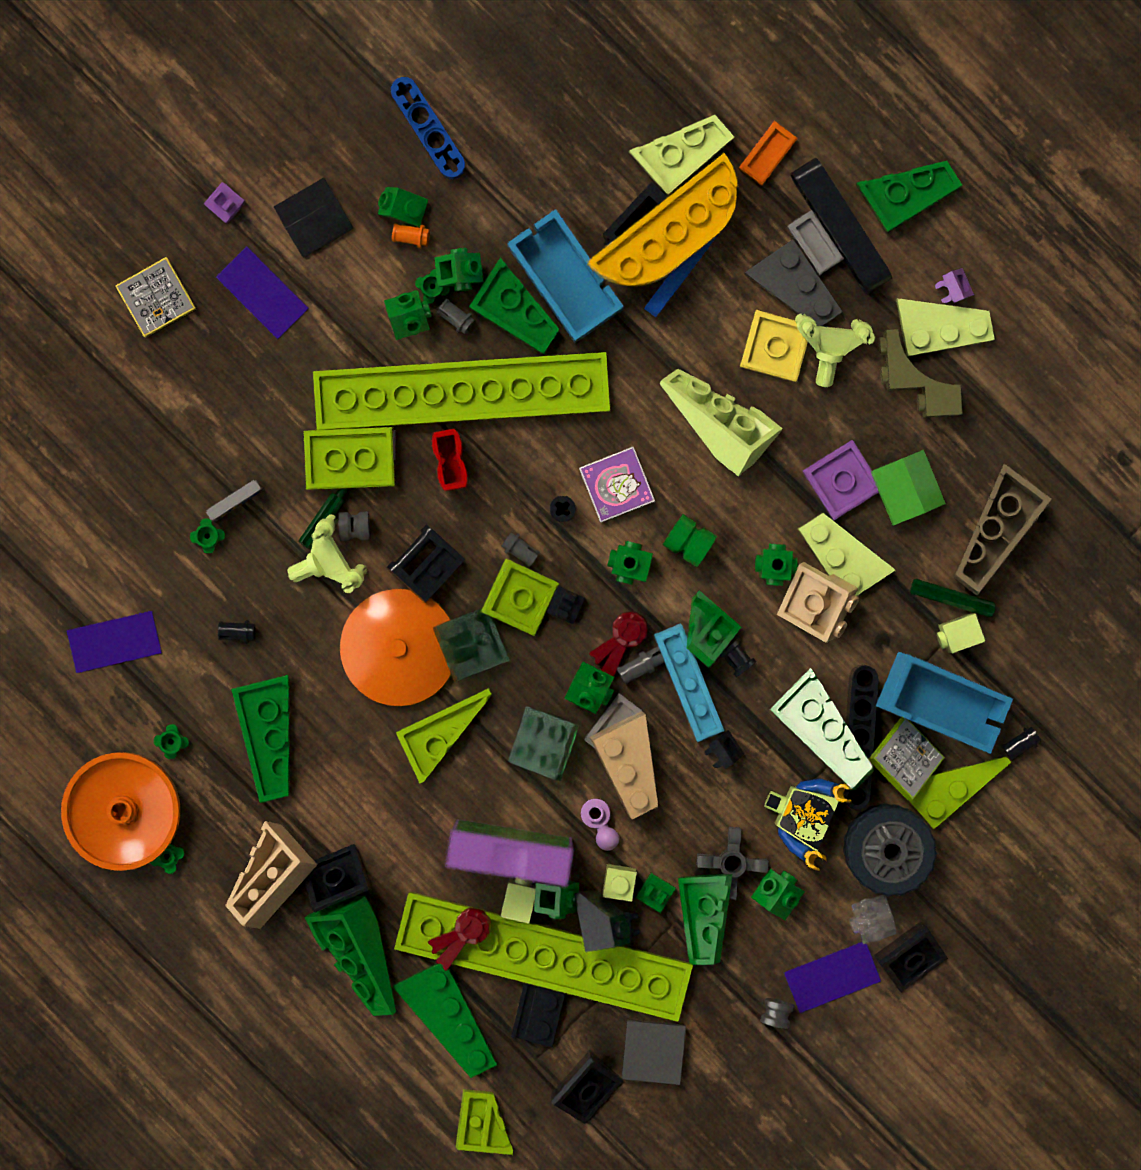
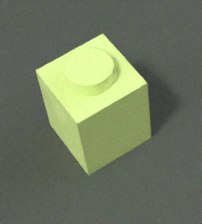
(960, 633)
(619, 882)
(519, 900)

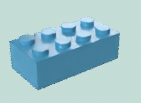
(563, 278)
(943, 702)

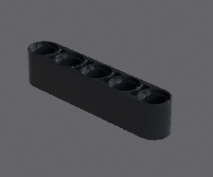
(841, 225)
(865, 722)

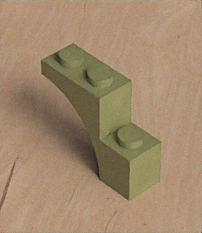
(900, 374)

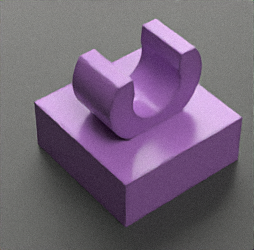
(224, 202)
(957, 285)

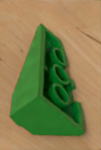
(356, 943)

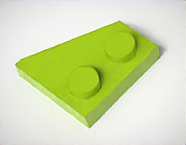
(481, 1124)

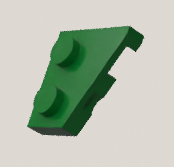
(709, 629)

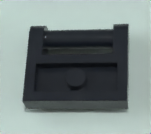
(433, 569)

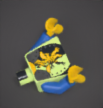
(806, 815)

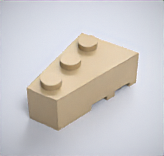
(628, 762)
(270, 877)

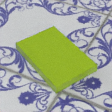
(349, 458)

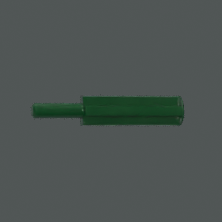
(331, 506)

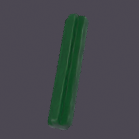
(952, 598)

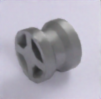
(777, 1013)

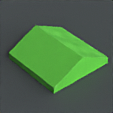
(908, 487)

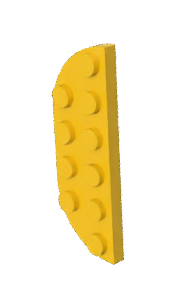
(671, 229)

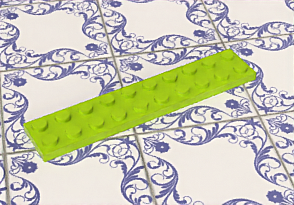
(461, 391)
(551, 959)

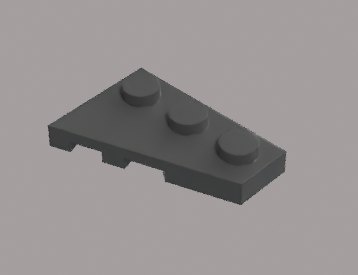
(795, 283)

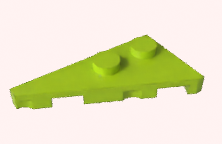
(432, 737)
(952, 788)

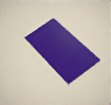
(261, 292)
(114, 641)
(832, 976)

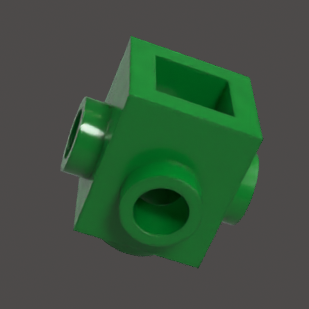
(464, 266)
(408, 314)
(641, 563)
(763, 564)
(590, 688)
(778, 893)
(556, 899)

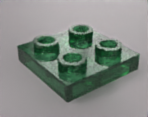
(470, 644)
(543, 743)

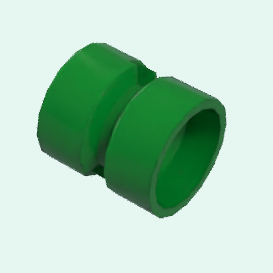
(689, 540)

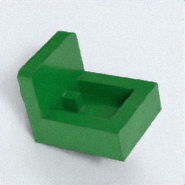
(402, 206)

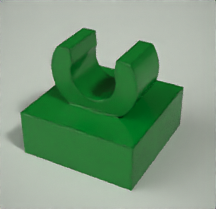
(655, 892)

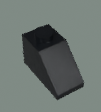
(600, 922)

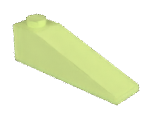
(728, 430)

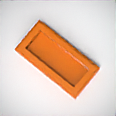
(768, 153)

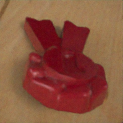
(628, 631)
(471, 927)

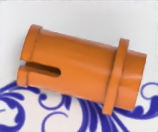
(411, 235)

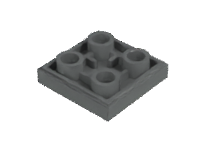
(653, 1051)

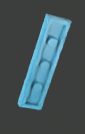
(689, 683)

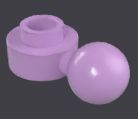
(607, 837)

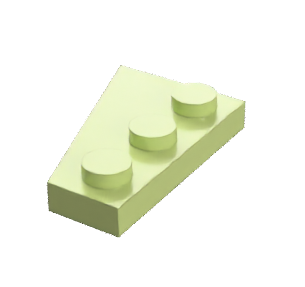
(679, 155)
(843, 554)

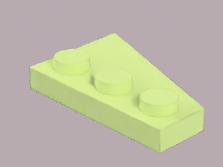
(941, 327)

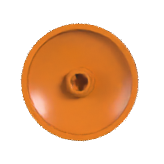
(393, 648)
(120, 811)

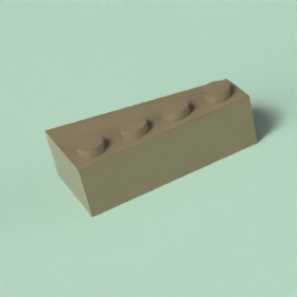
(1004, 521)

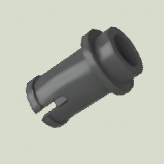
(456, 316)
(520, 549)

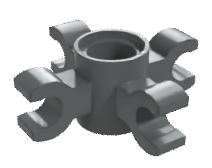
(733, 848)

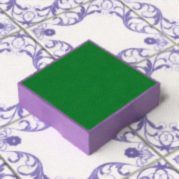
(510, 852)

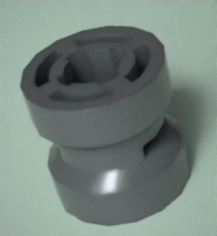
(361, 526)

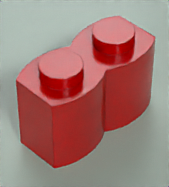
(449, 451)

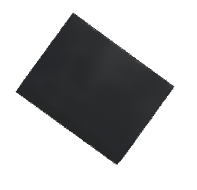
(313, 217)
(337, 878)
(911, 956)
(586, 1088)

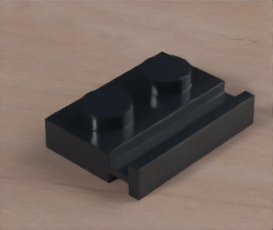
(538, 1014)

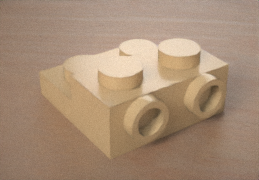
(818, 602)

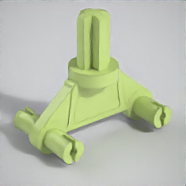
(832, 344)
(327, 559)

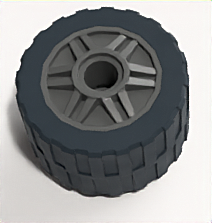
(908, 863)

